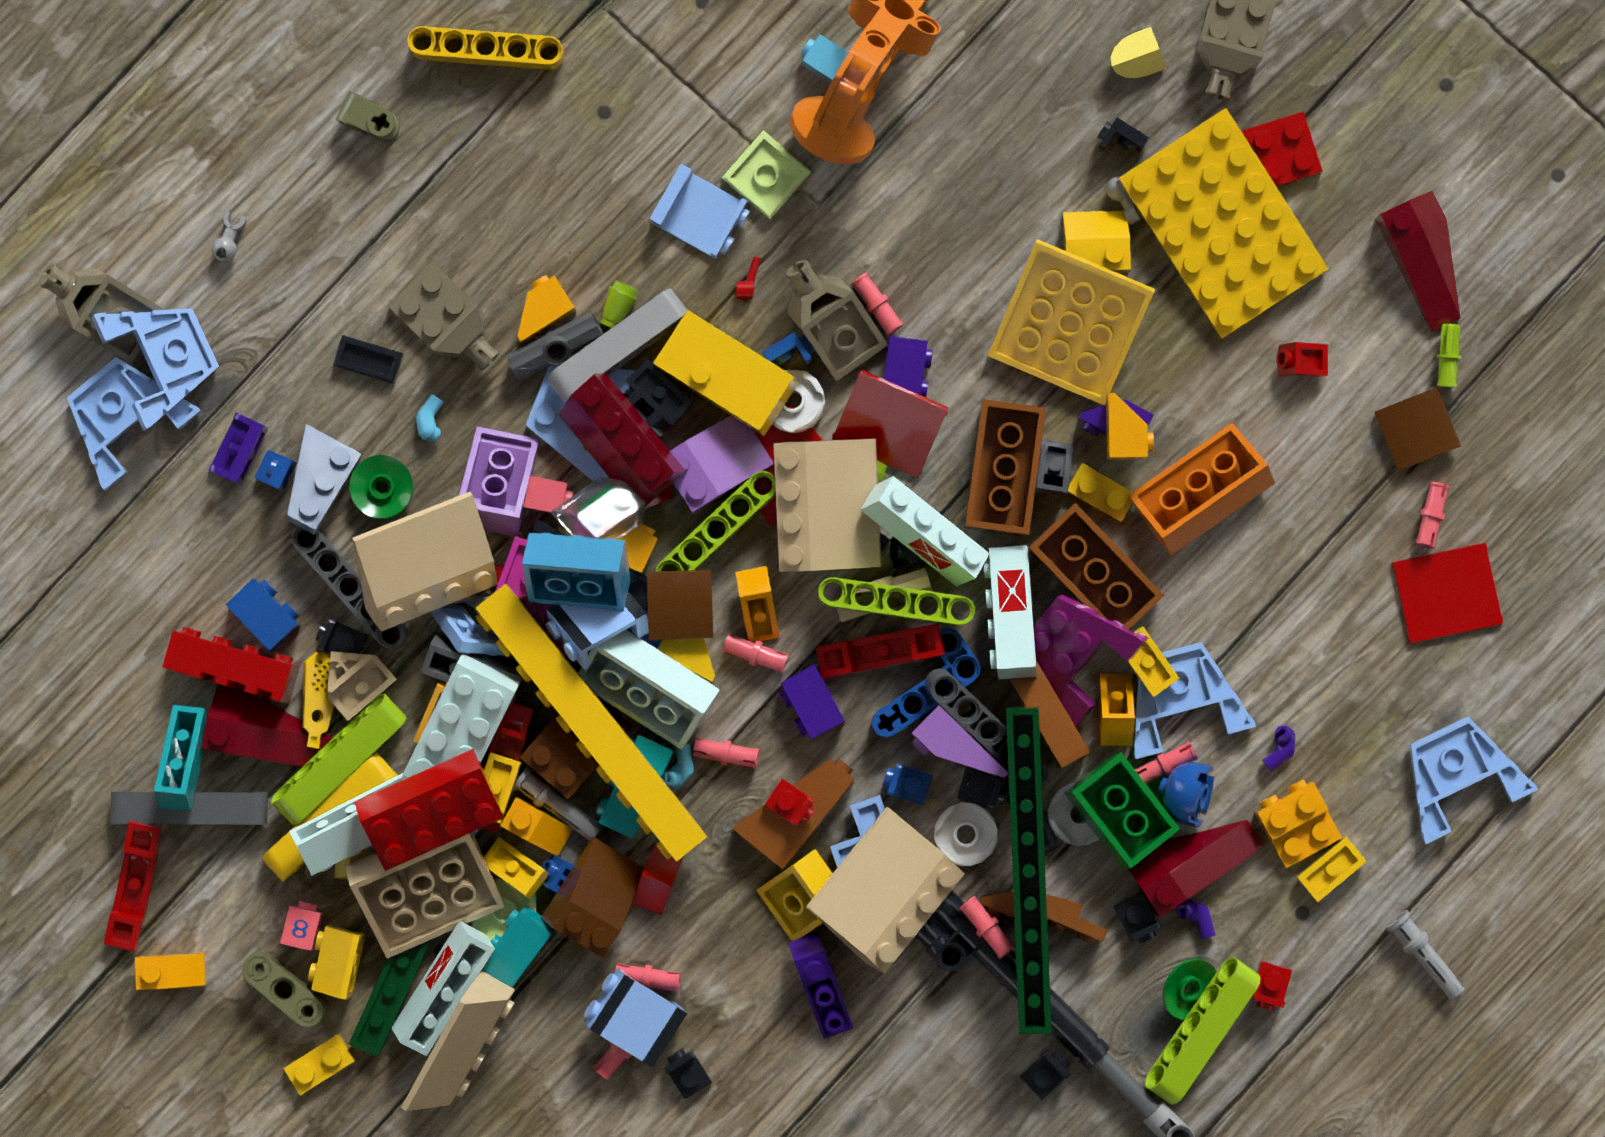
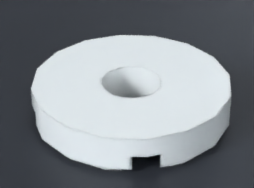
(808, 411)
(1063, 825)
(985, 834)

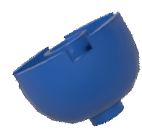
(1187, 792)

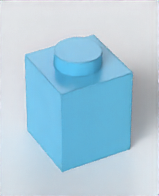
(823, 57)

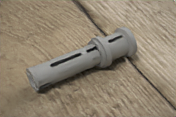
(545, 795)
(1416, 943)

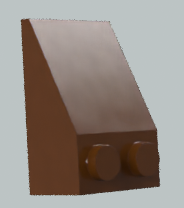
(560, 760)
(595, 897)

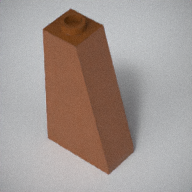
(1055, 724)
(780, 838)

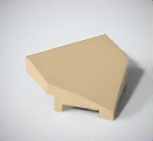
(356, 681)

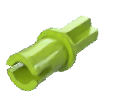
(1449, 355)

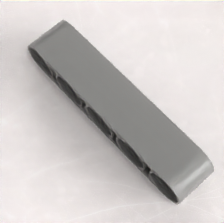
(619, 343)

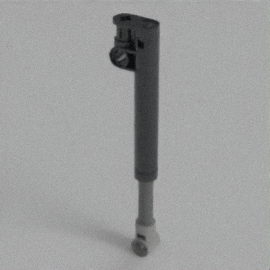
(953, 929)

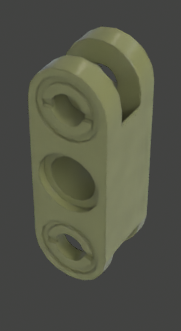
(267, 986)

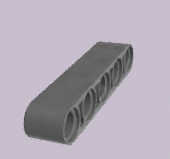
(336, 579)
(975, 717)
(207, 808)

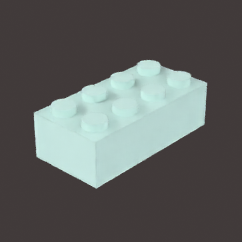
(649, 686)
(464, 715)

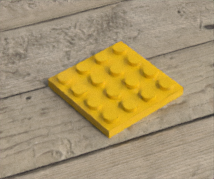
(1070, 322)

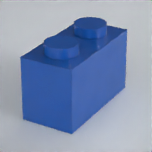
(264, 614)

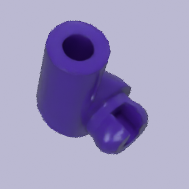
(1283, 749)
(1198, 914)

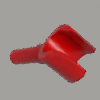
(745, 290)

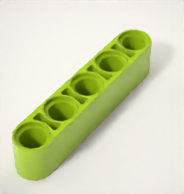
(723, 514)
(912, 599)
(338, 759)
(1202, 1030)

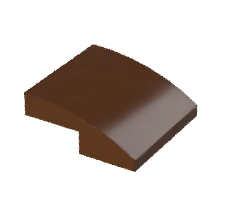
(1417, 428)
(680, 604)

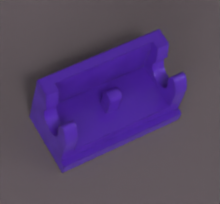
(238, 448)

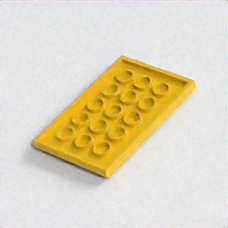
(1223, 223)

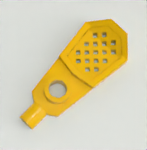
(316, 699)

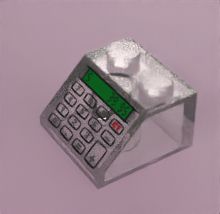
(601, 510)

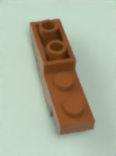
(1059, 914)

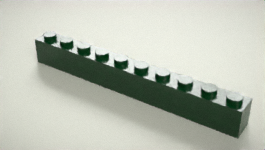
(1028, 870)

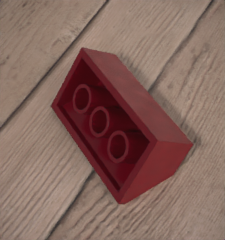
(620, 438)

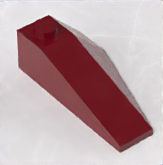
(1422, 251)
(256, 729)
(1192, 862)

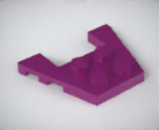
(1068, 639)

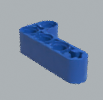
(950, 660)

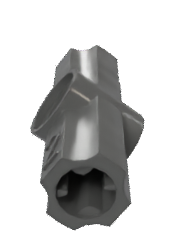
(537, 353)

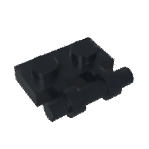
(659, 394)

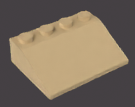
(820, 505)
(424, 561)
(885, 890)
(424, 893)
(461, 1044)

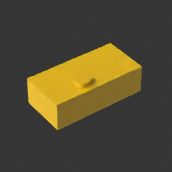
(725, 372)

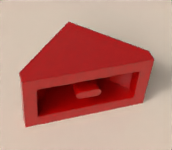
(656, 882)

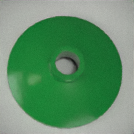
(367, 477)
(1186, 985)

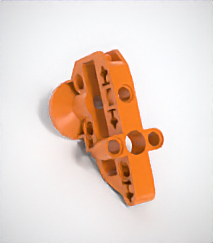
(835, 123)

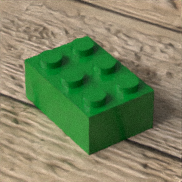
(1121, 810)

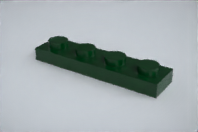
(387, 999)

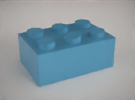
(576, 571)

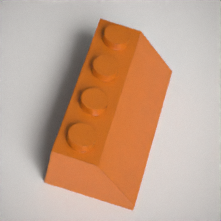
(1202, 489)

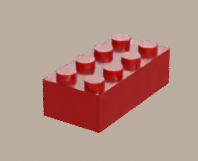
(429, 809)

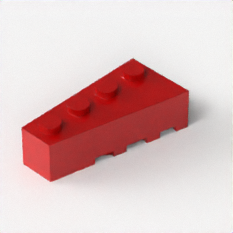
(231, 666)

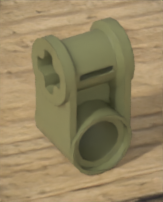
(364, 115)

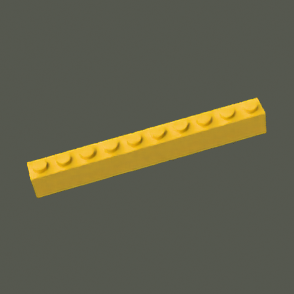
(591, 722)

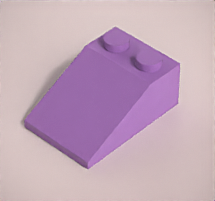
(718, 462)
(499, 478)
(950, 742)

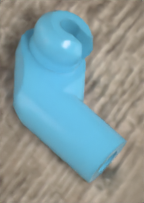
(425, 419)
(681, 770)

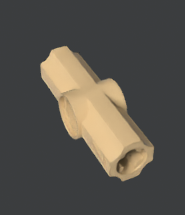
(864, 597)

